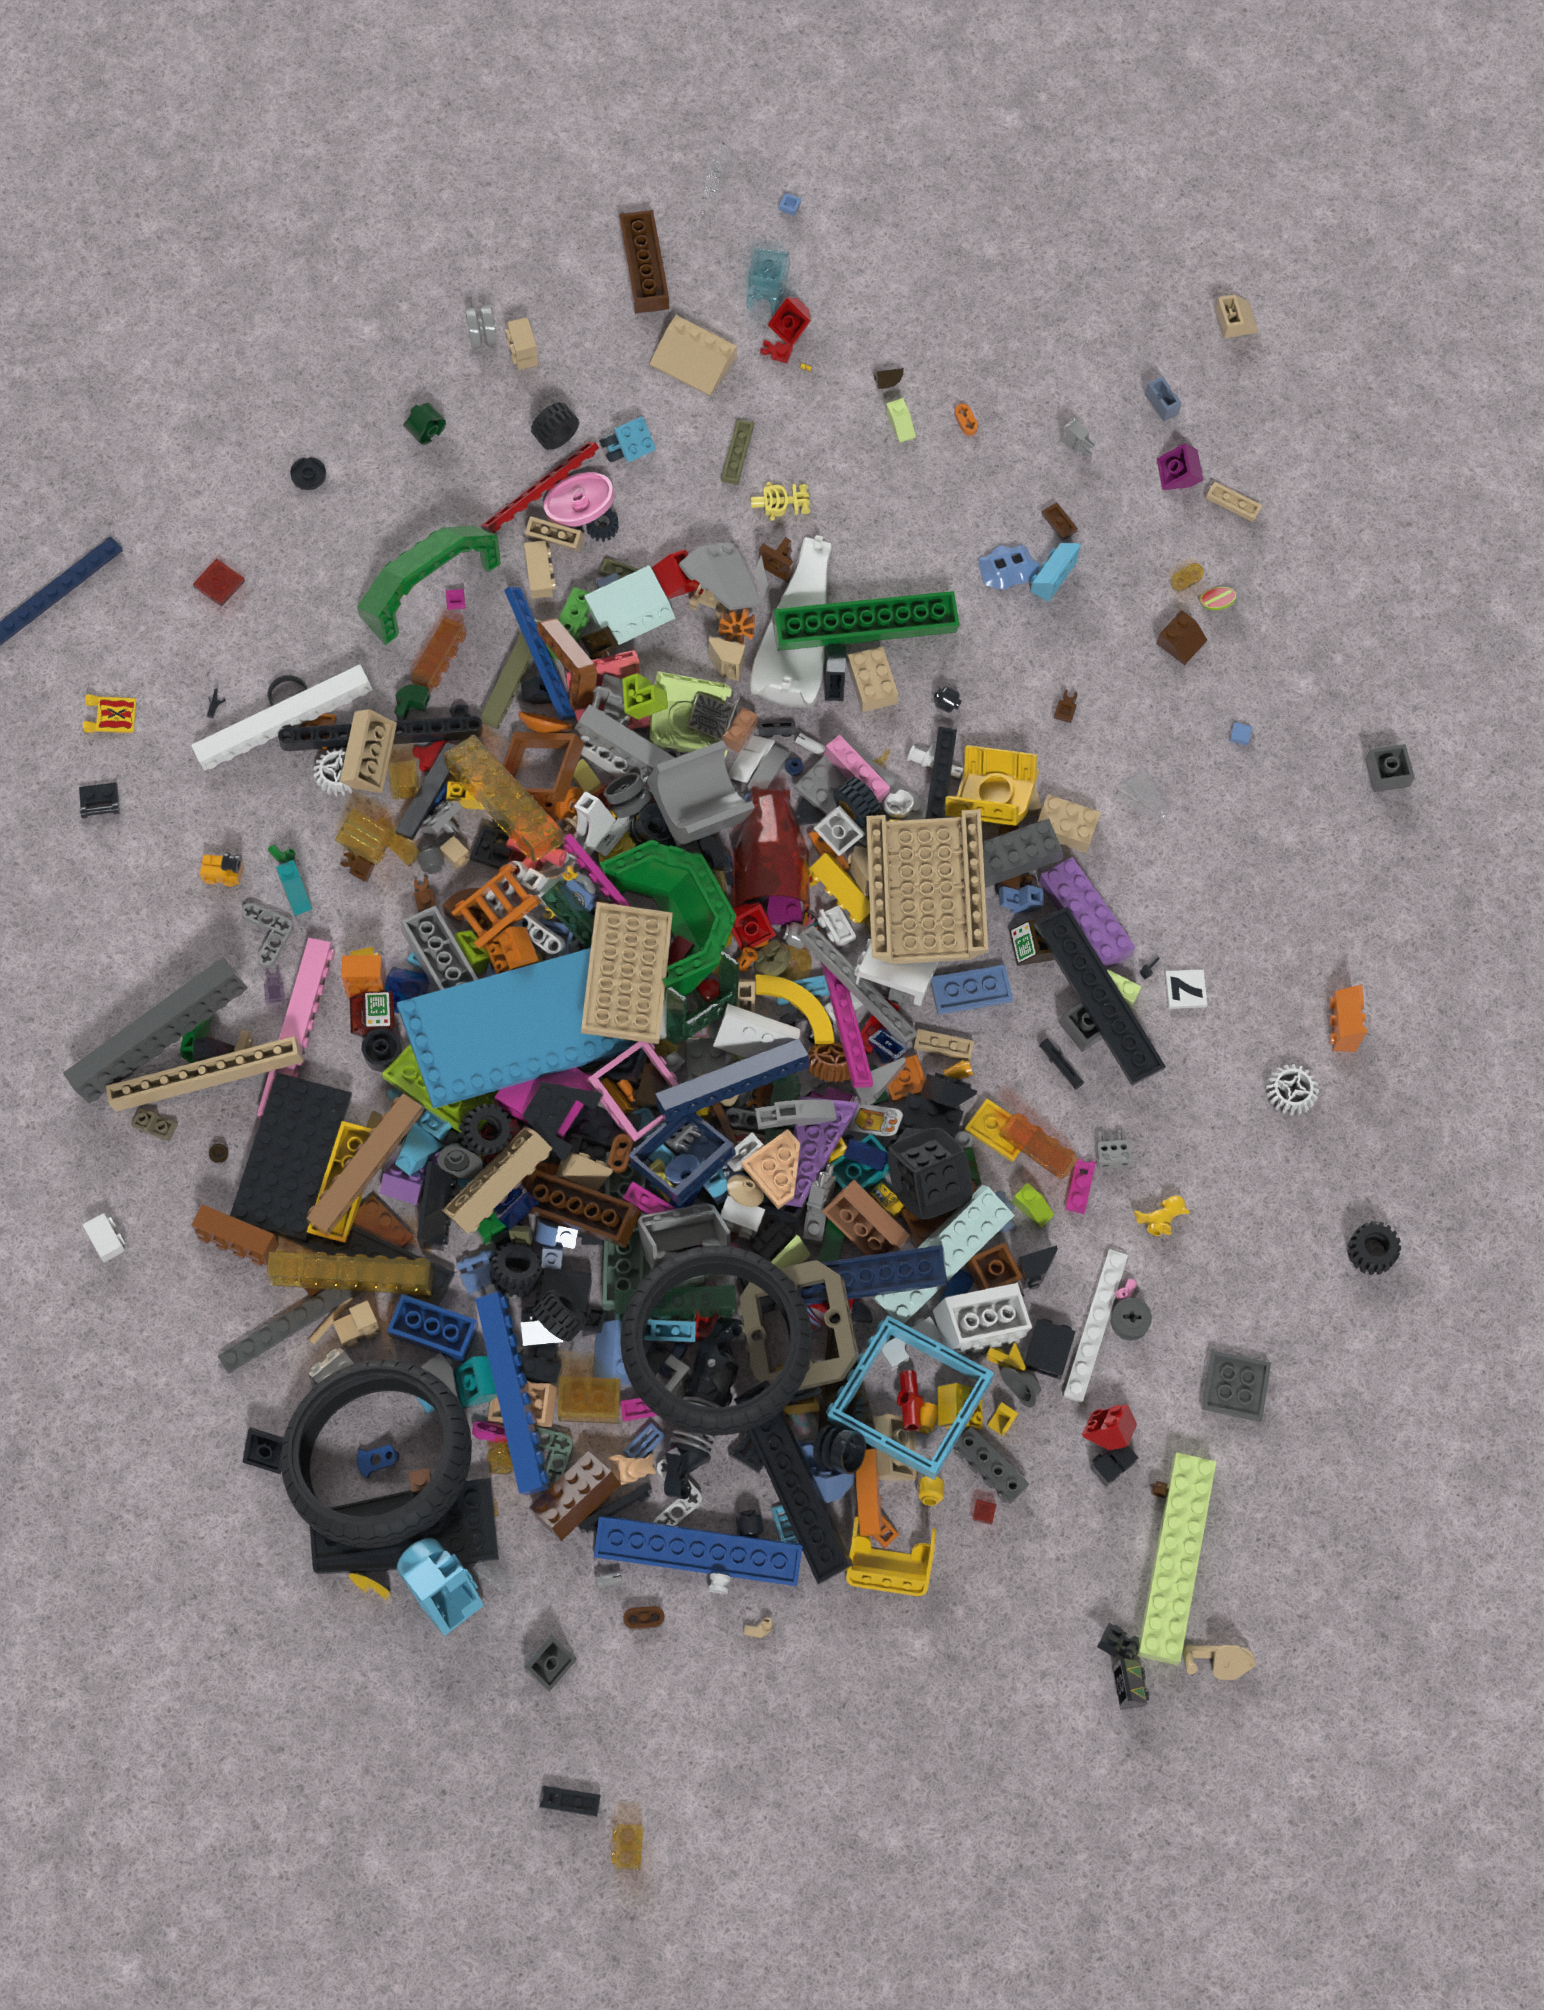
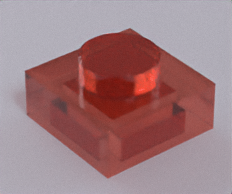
(984, 1512)

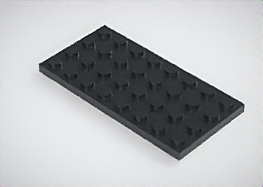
(290, 1155)

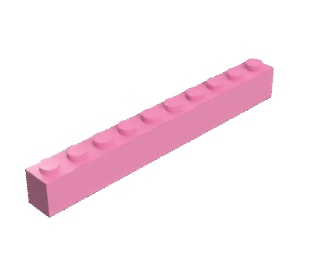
(303, 1005)

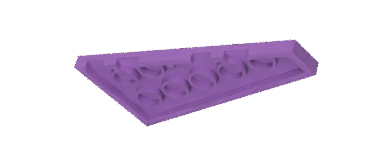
(817, 1145)

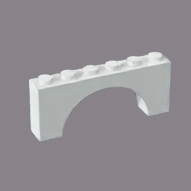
(592, 825)

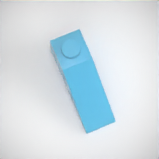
(670, 1331)

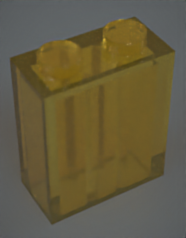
(365, 836)

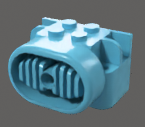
(439, 1584)

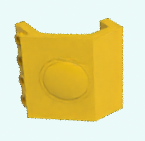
(995, 783)

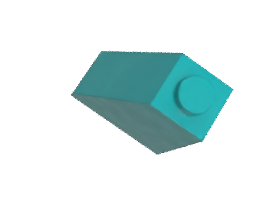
(293, 888)

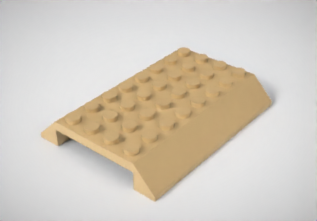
(927, 889)

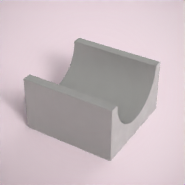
(697, 794)

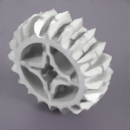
(325, 767)
(1300, 1092)

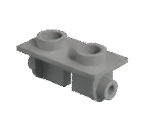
(814, 1085)

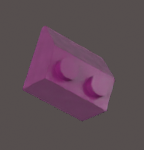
(1180, 468)

